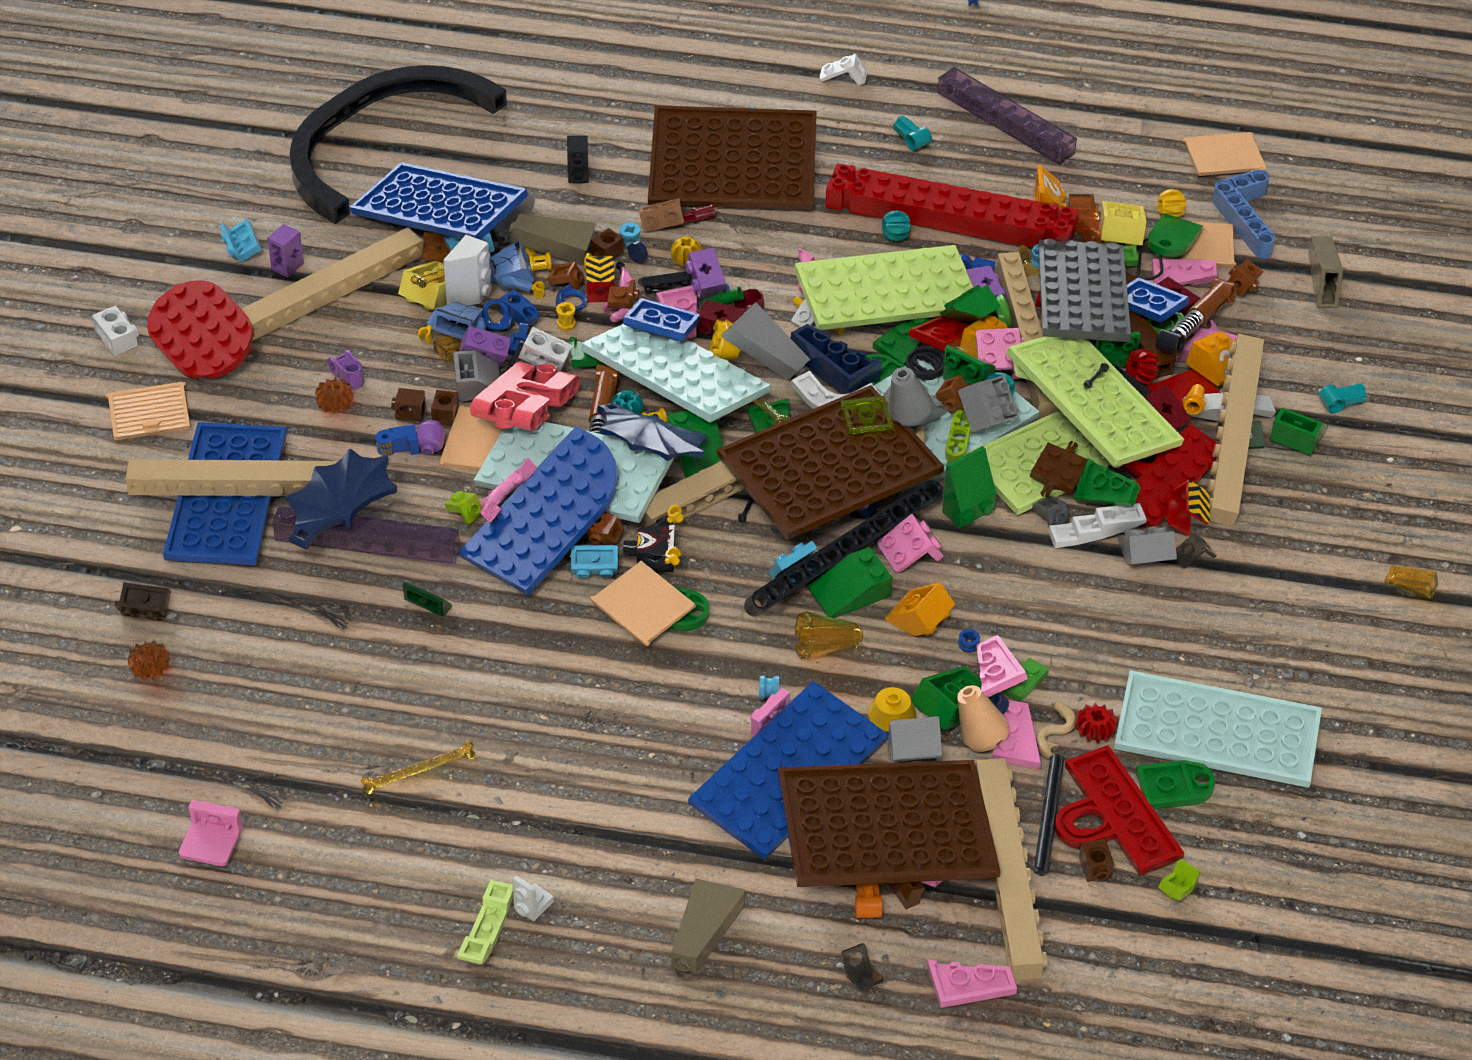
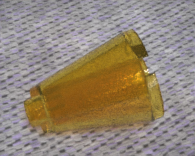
(824, 635)

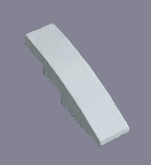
(1262, 407)
(1103, 524)

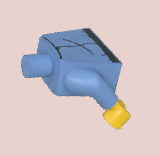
(513, 270)
(452, 320)

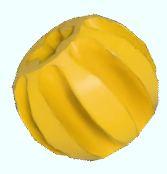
(1171, 203)
(682, 247)

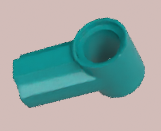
(913, 135)
(1337, 398)

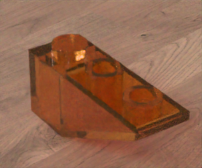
(1087, 220)

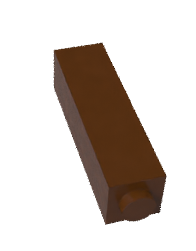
(1148, 341)

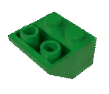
(971, 305)
(1117, 351)
(966, 365)
(1297, 431)

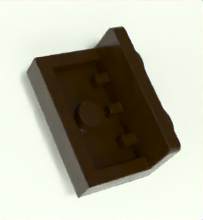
(143, 600)

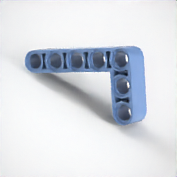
(1231, 200)

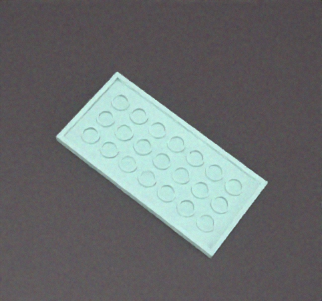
(677, 370)
(638, 470)
(1219, 728)

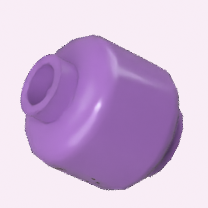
(430, 436)

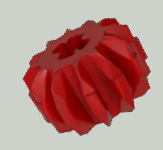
(1142, 366)
(1096, 723)

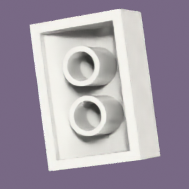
(468, 272)

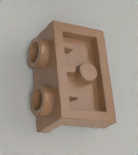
(661, 215)

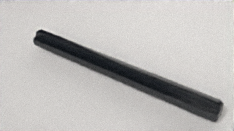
(1049, 814)

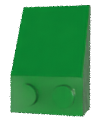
(687, 420)
(968, 488)
(852, 584)
(939, 695)

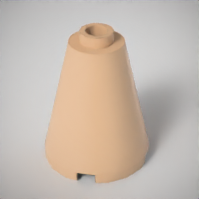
(980, 720)

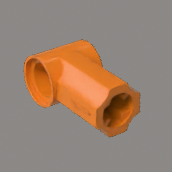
(868, 901)

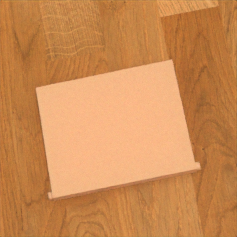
(1224, 153)
(1213, 244)
(148, 411)
(469, 441)
(643, 603)

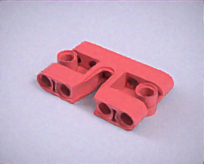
(522, 396)

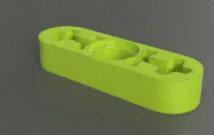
(953, 442)

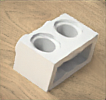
(115, 330)
(545, 349)

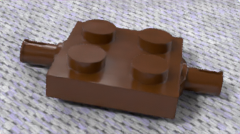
(1058, 468)

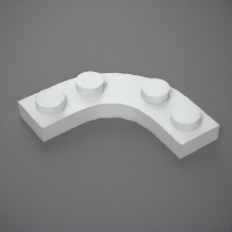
(813, 392)

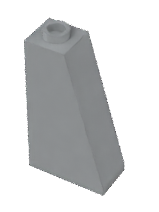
(766, 342)

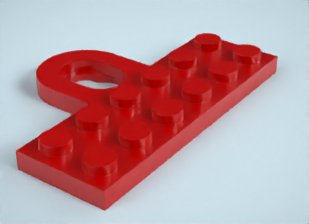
(1170, 470)
(1123, 811)

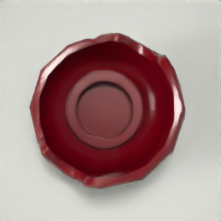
(750, 297)

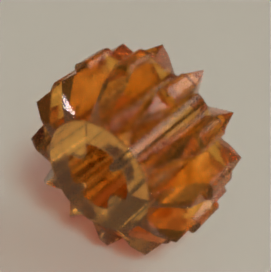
(334, 395)
(148, 660)

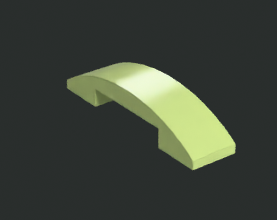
(488, 923)

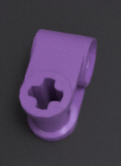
(347, 368)

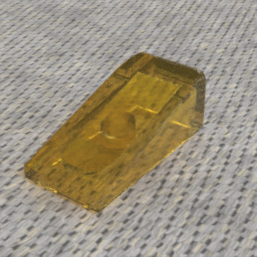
(445, 346)
(1413, 580)

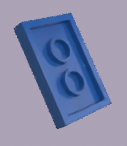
(1154, 300)
(661, 319)

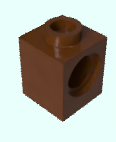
(607, 244)
(409, 404)
(445, 407)
(1096, 860)

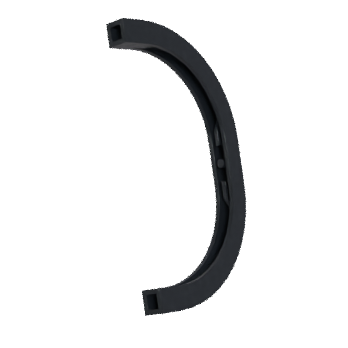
(388, 83)

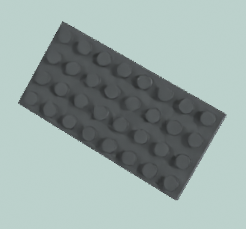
(1083, 290)

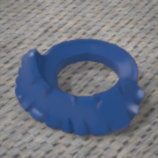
(569, 291)
(504, 323)

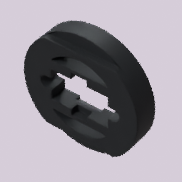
(930, 355)

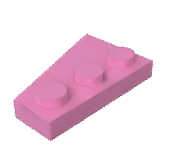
(1185, 271)
(681, 298)
(998, 667)
(1021, 745)
(969, 984)

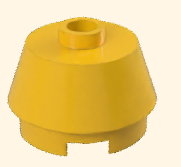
(720, 346)
(889, 706)

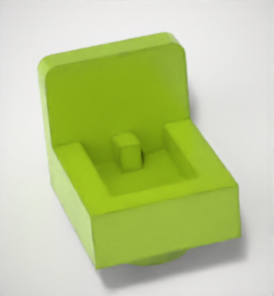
(466, 504)
(1180, 881)

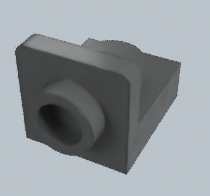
(1052, 509)

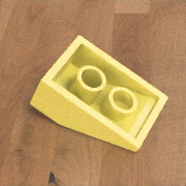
(1122, 223)
(432, 295)

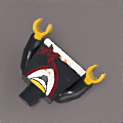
(657, 543)

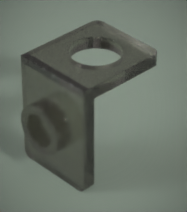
(1192, 549)
(862, 974)

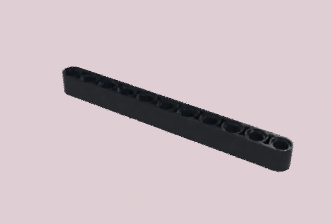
(836, 551)

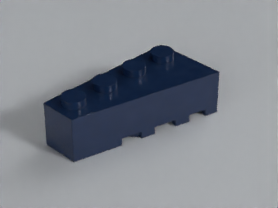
(835, 362)

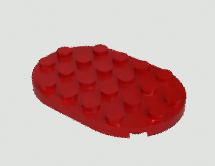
(200, 329)

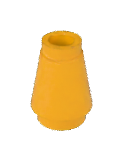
(1195, 400)

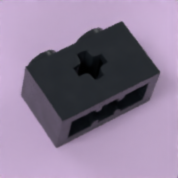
(577, 159)

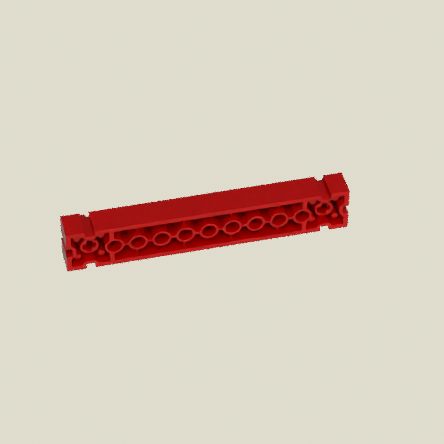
(949, 207)

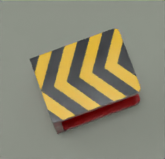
(599, 278)
(1182, 507)

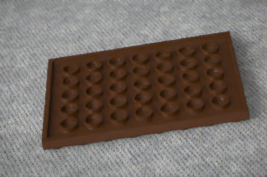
(733, 157)
(816, 472)
(887, 823)

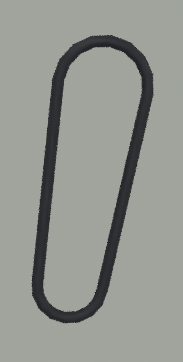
(1139, 264)

